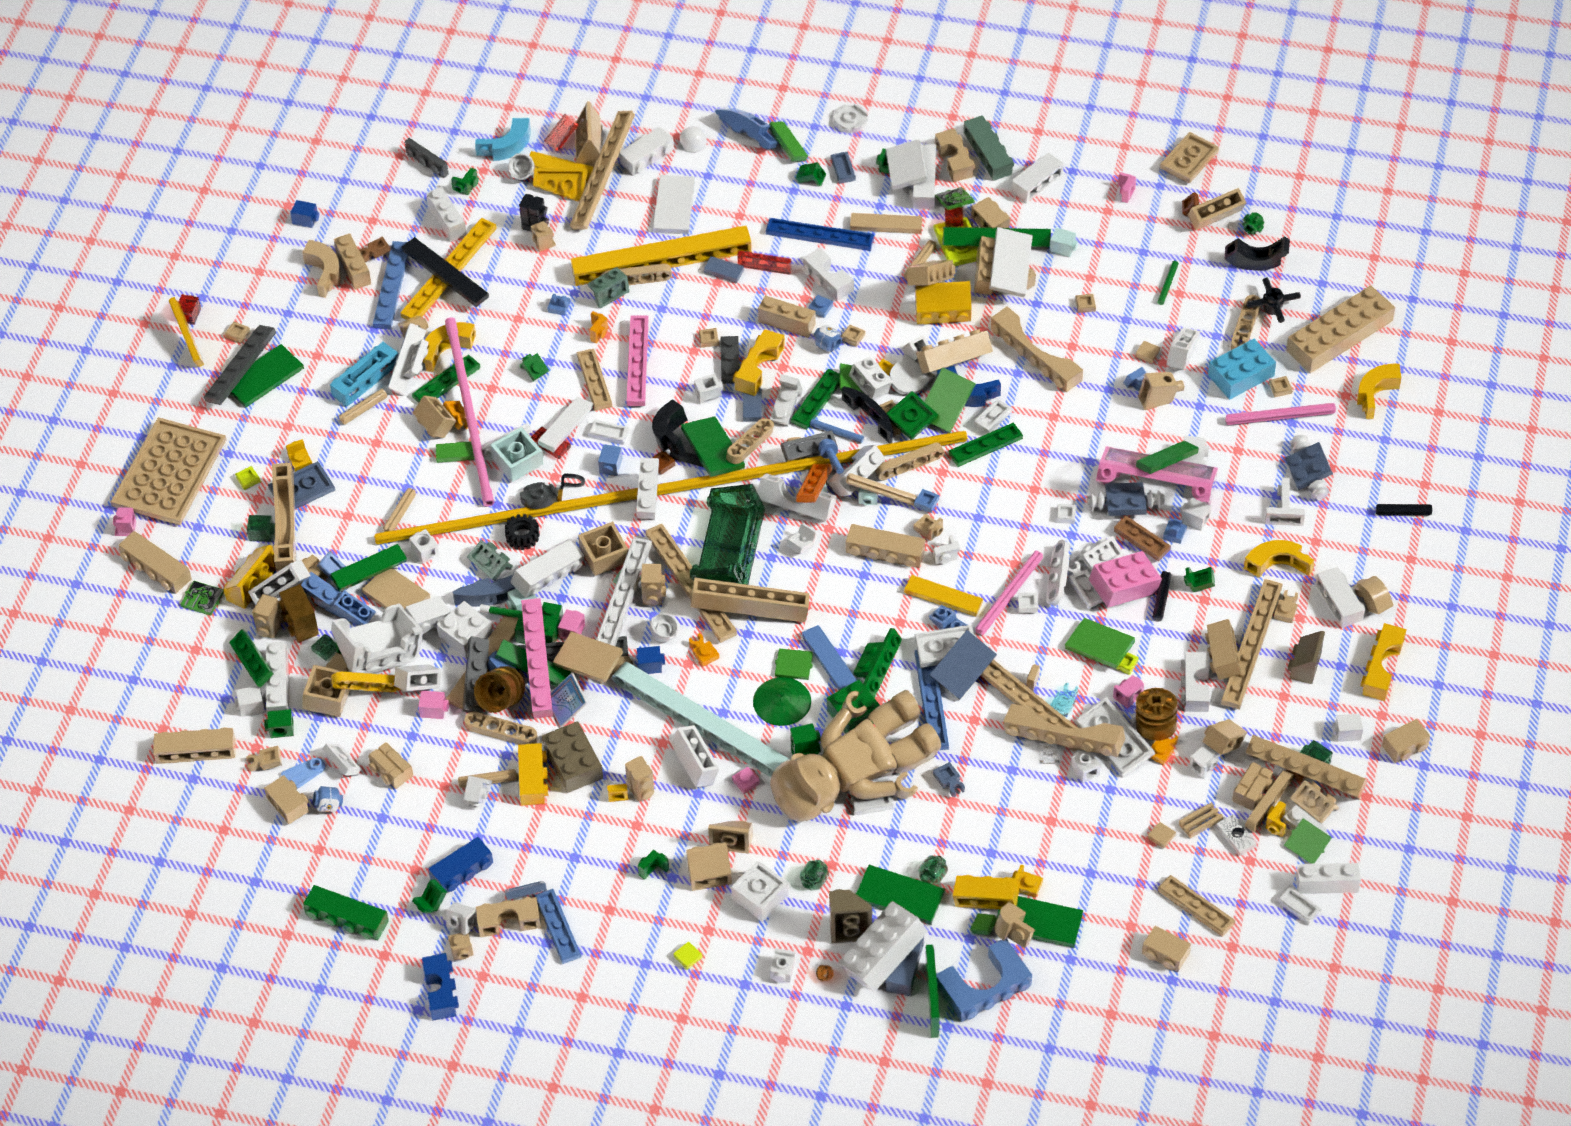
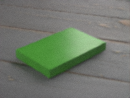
(949, 398)
(1100, 643)

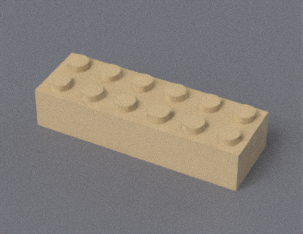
(1340, 329)

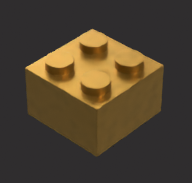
(298, 613)

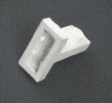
(786, 399)
(1283, 513)

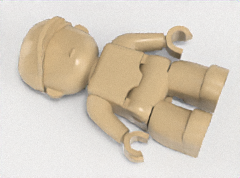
(812, 782)

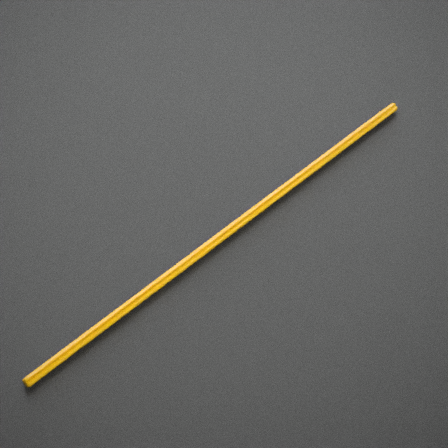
(663, 488)

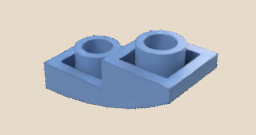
(945, 618)

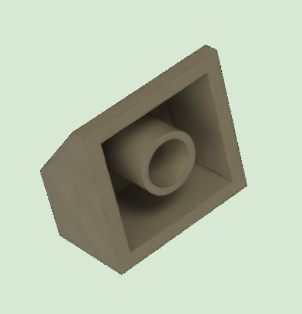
(1306, 657)

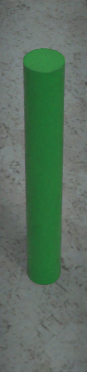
(1168, 281)

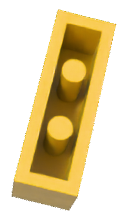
(532, 774)
(984, 892)

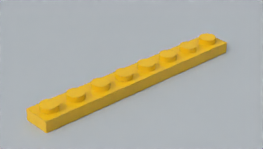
(458, 258)

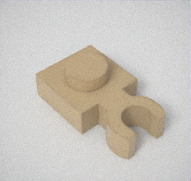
(1286, 608)
(267, 759)

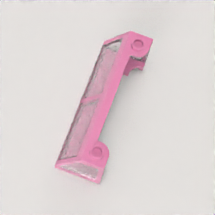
(1198, 476)

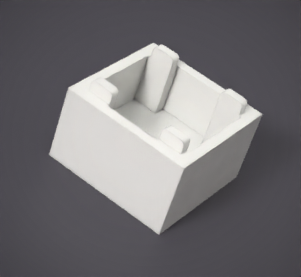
(760, 890)

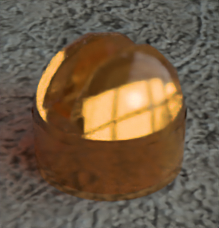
(823, 970)

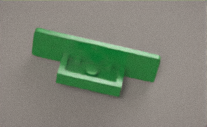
(877, 660)

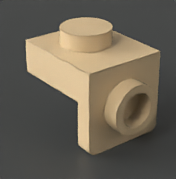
(929, 527)

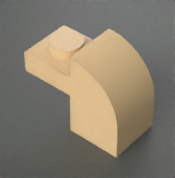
(1374, 593)
(1011, 925)

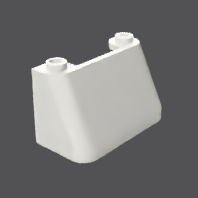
(381, 643)

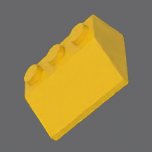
(943, 302)
(254, 571)

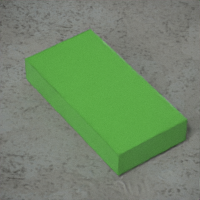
(454, 452)

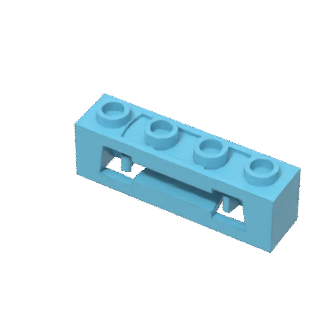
(364, 374)

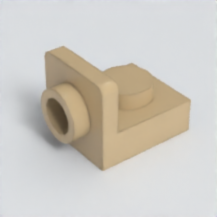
(460, 946)

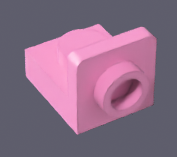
(1127, 186)

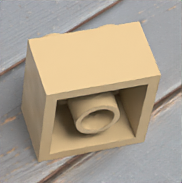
(603, 548)
(320, 695)

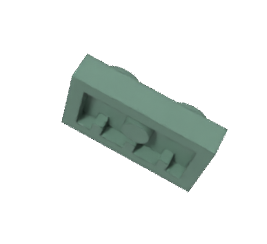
(609, 287)
(488, 559)

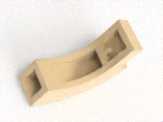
(323, 257)

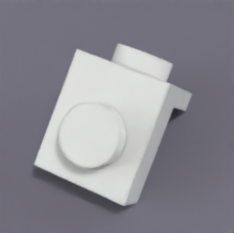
(802, 540)
(946, 553)

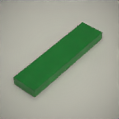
(446, 380)
(816, 399)
(985, 444)
(1167, 457)
(368, 567)
(251, 658)
(517, 658)

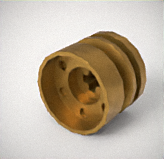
(490, 691)
(1156, 713)

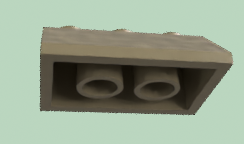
(848, 916)

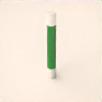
(500, 611)

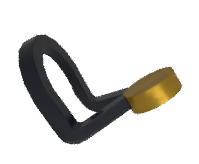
(572, 476)

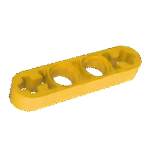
(364, 681)

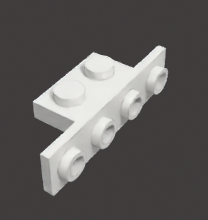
(409, 359)

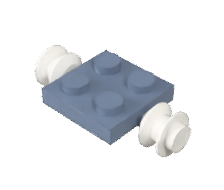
(1309, 466)
(1125, 499)

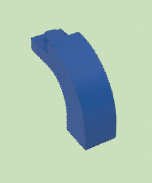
(981, 391)

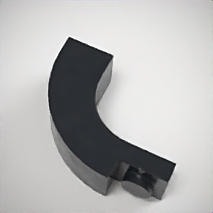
(1256, 258)
(665, 423)

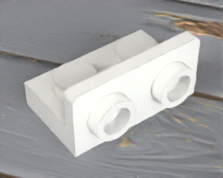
(1104, 551)

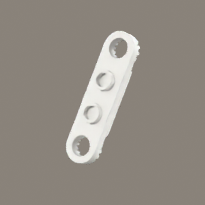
(1058, 572)

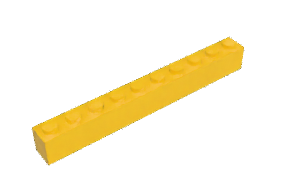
(673, 252)

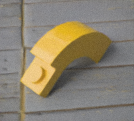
(440, 342)
(1376, 380)
(1277, 552)

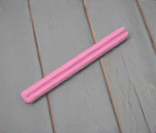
(1281, 413)
(1009, 592)

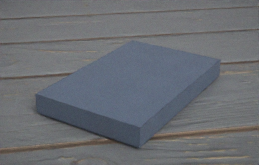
(309, 484)
(963, 664)

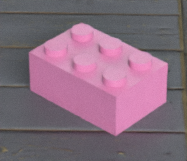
(1125, 579)

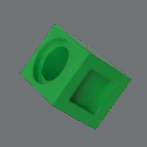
(279, 723)

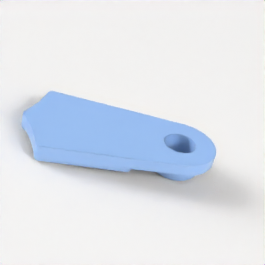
(304, 771)

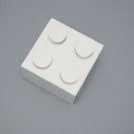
(461, 625)

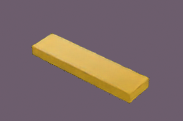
(546, 161)
(186, 332)
(943, 595)

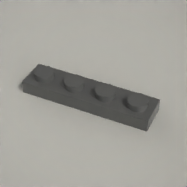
(475, 667)

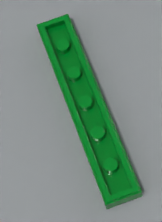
(972, 235)

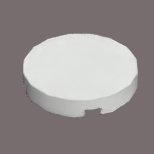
(850, 118)

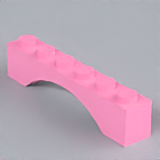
(537, 658)

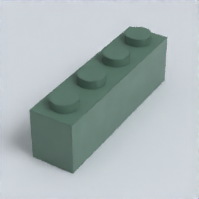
(988, 147)

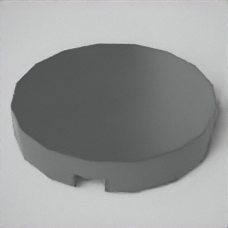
(538, 495)

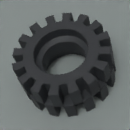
(522, 540)

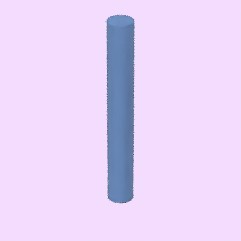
(836, 430)

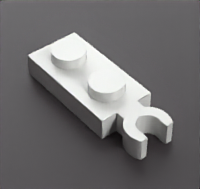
(1082, 585)

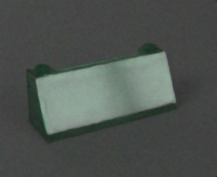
(731, 535)

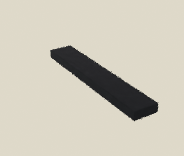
(445, 272)

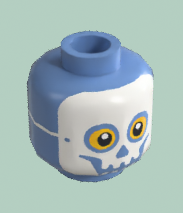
(827, 338)
(327, 799)

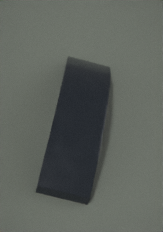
(856, 399)

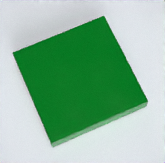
(911, 415)

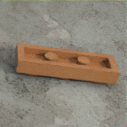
(1142, 538)

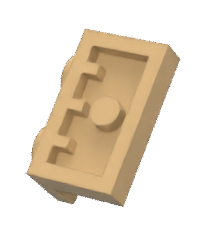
(1313, 801)

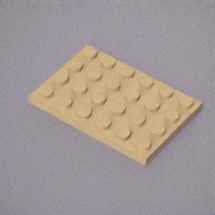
(169, 470)

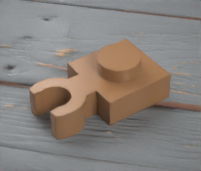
(375, 248)

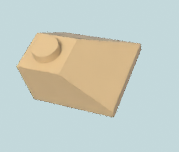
(733, 833)

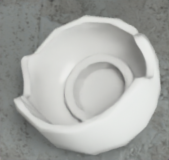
(693, 139)
(521, 166)
(663, 627)

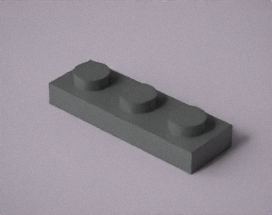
(426, 157)
(729, 358)
(804, 446)

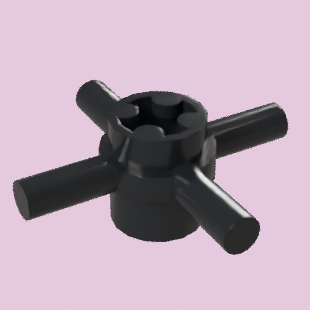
(1273, 300)

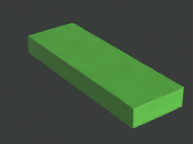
(788, 141)

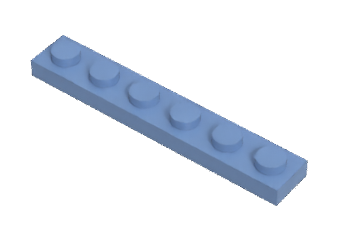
(391, 287)

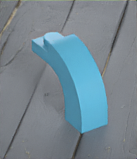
(508, 145)

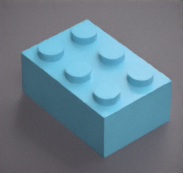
(1242, 368)

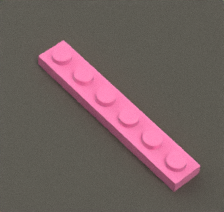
(637, 360)

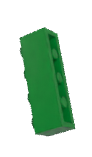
(345, 913)

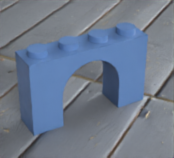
(968, 1001)

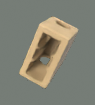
(1159, 389)

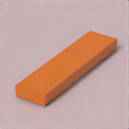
(813, 483)

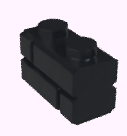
(532, 211)

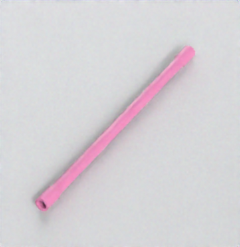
(486, 491)

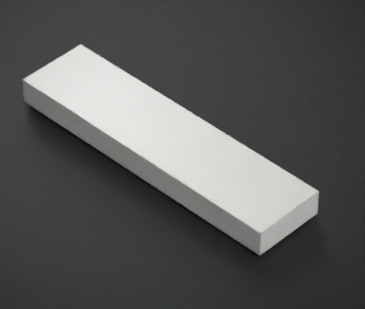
(565, 424)

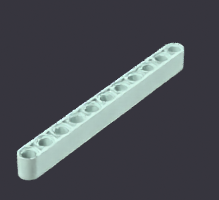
(690, 713)

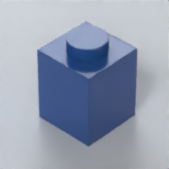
(304, 214)
(650, 659)

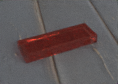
(765, 262)

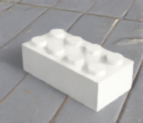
(883, 946)

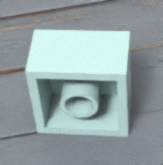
(517, 454)

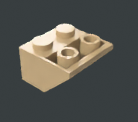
(708, 866)

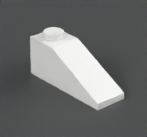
(1182, 348)

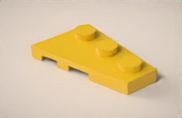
(561, 181)

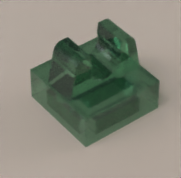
(324, 647)

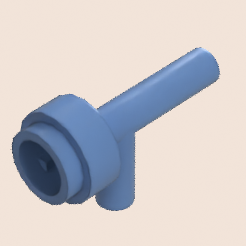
(828, 450)

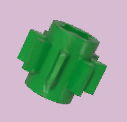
(1253, 223)

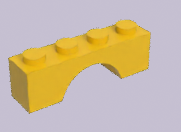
(767, 347)
(1389, 644)

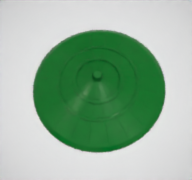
(782, 701)

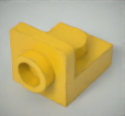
(298, 455)
(1028, 883)

